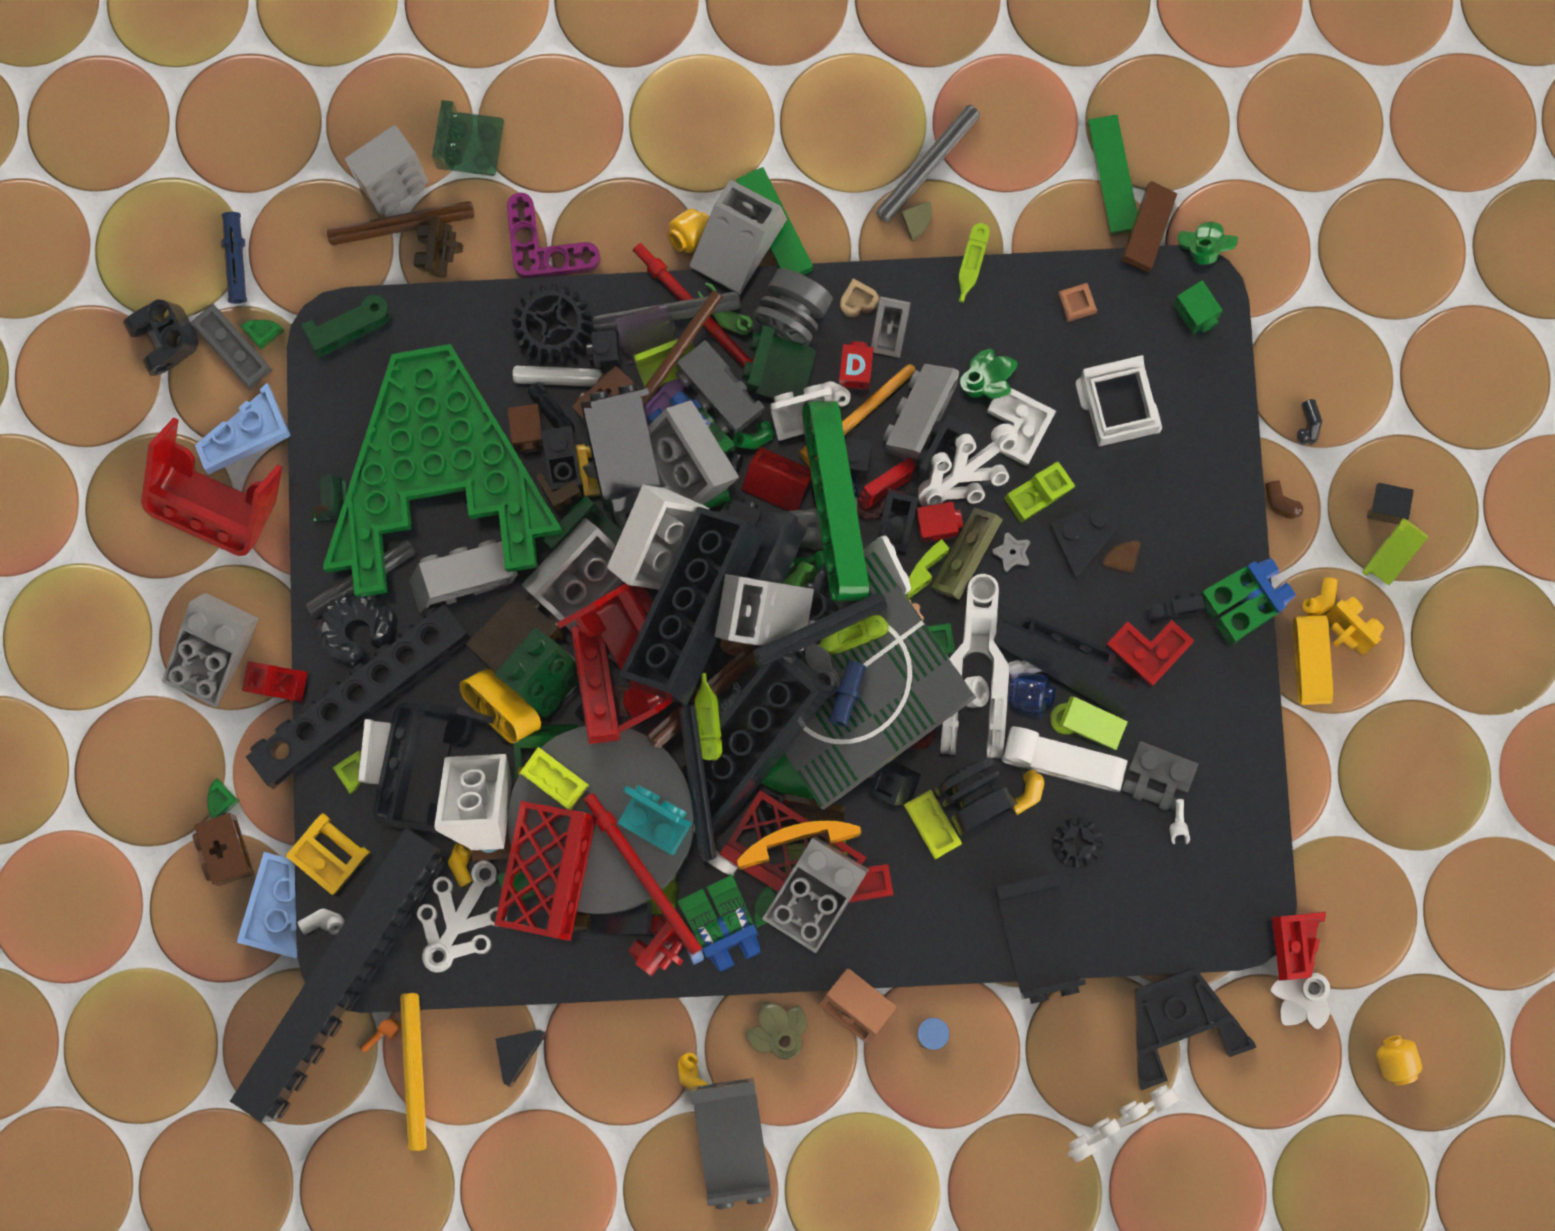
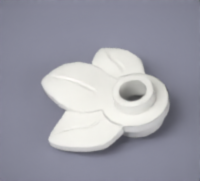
(1300, 1003)

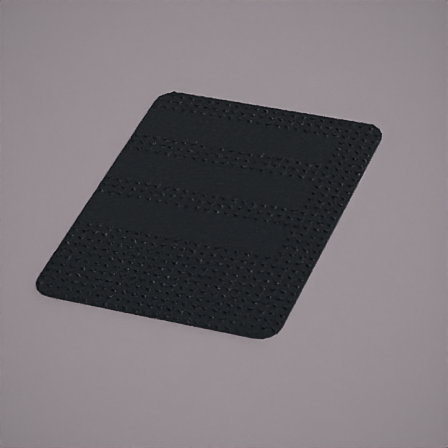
(1181, 493)

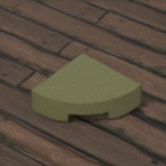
(917, 219)

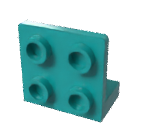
(655, 822)

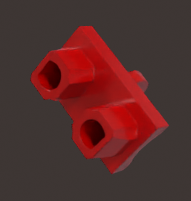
(660, 951)

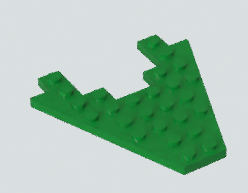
(427, 441)

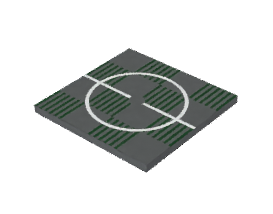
(902, 698)

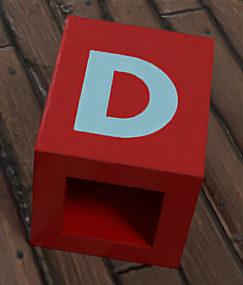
(856, 365)

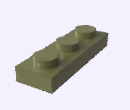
(966, 553)

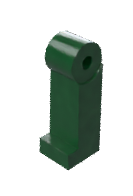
(347, 326)

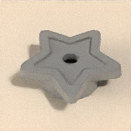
(1009, 560)

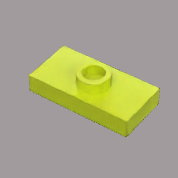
(554, 778)
(932, 824)

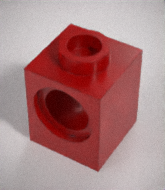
(938, 522)

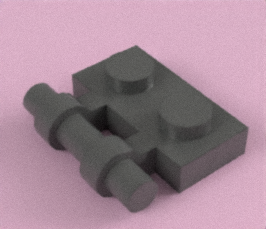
(1162, 768)

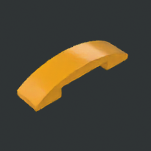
(835, 830)

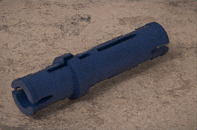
(231, 224)

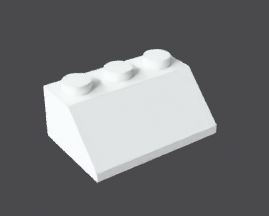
(652, 536)
(475, 800)

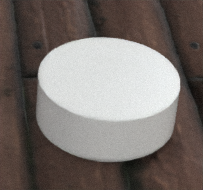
(980, 690)
(723, 864)

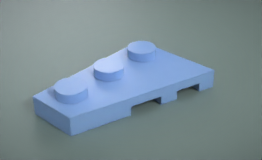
(247, 432)
(272, 908)

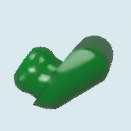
(754, 441)

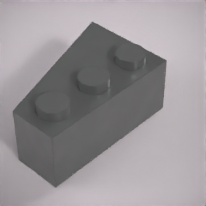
(718, 389)

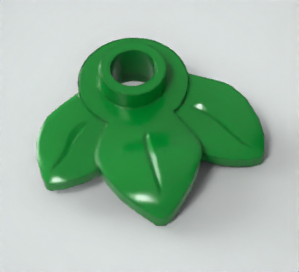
(1207, 242)
(990, 375)

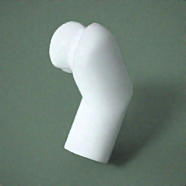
(838, 394)
(322, 919)

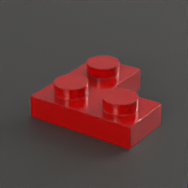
(1149, 658)

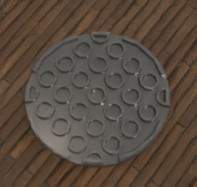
(607, 768)

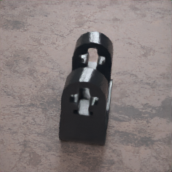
(167, 331)

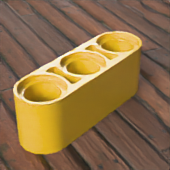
(1312, 660)
(511, 713)

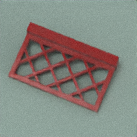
(768, 872)
(570, 875)

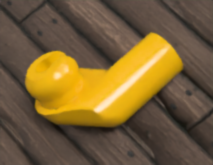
(1323, 602)
(1032, 792)
(458, 864)
(688, 1071)

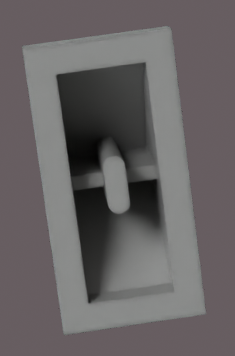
(890, 326)

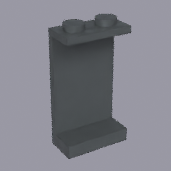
(731, 1143)

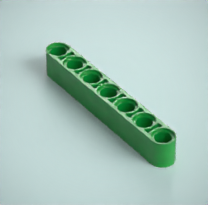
(835, 501)

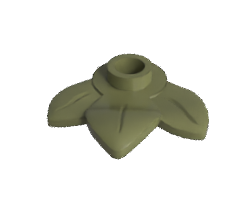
(777, 1026)

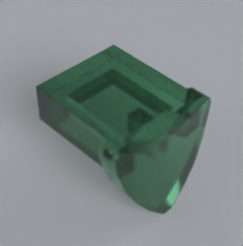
(332, 496)

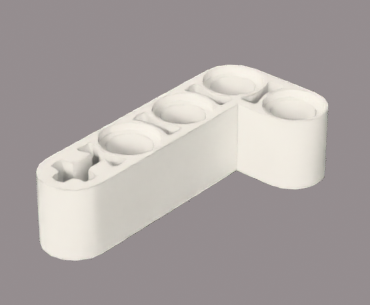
(1062, 760)

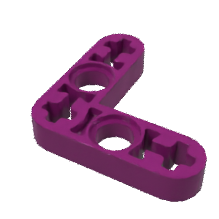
(541, 255)

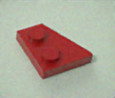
(1296, 944)

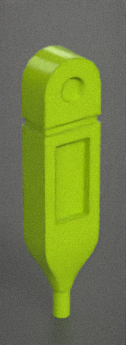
(973, 258)
(855, 635)
(708, 721)

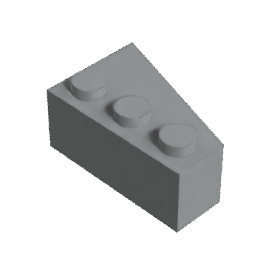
(459, 574)

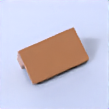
(857, 1006)

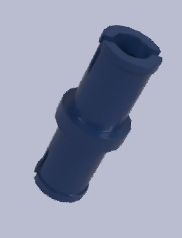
(847, 693)

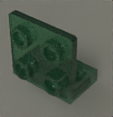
(467, 141)

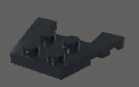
(1174, 1011)

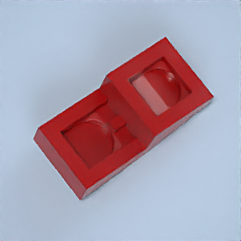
(275, 681)

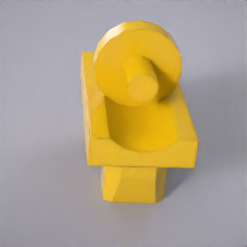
(1352, 628)

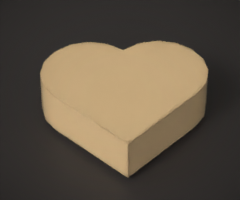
(858, 299)

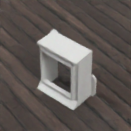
(1089, 401)

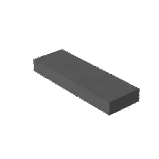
(231, 346)

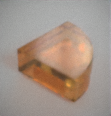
(1123, 556)

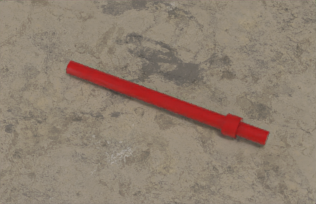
(658, 269)
(607, 823)

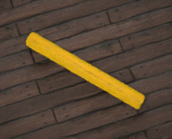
(413, 1071)

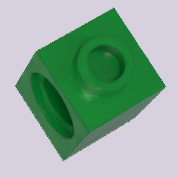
(1198, 308)

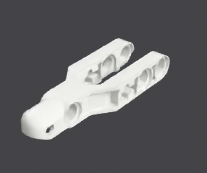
(979, 638)

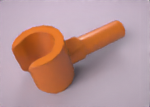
(387, 1027)

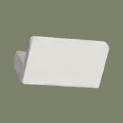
(373, 750)

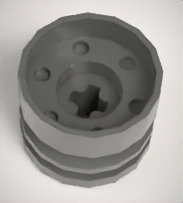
(793, 306)

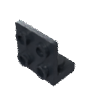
(944, 432)

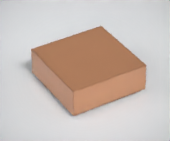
(1077, 302)

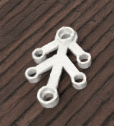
(938, 490)
(457, 921)
(1084, 1147)

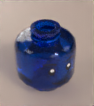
(1031, 693)

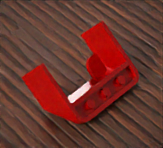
(202, 504)
(618, 621)

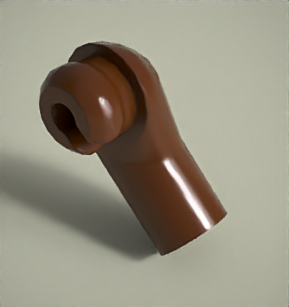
(1281, 504)

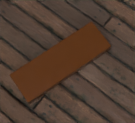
(1149, 226)

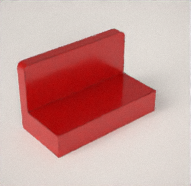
(777, 479)

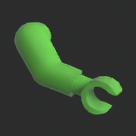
(730, 320)

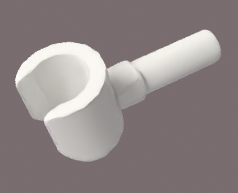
(1179, 827)

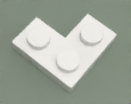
(1028, 419)

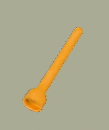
(871, 403)

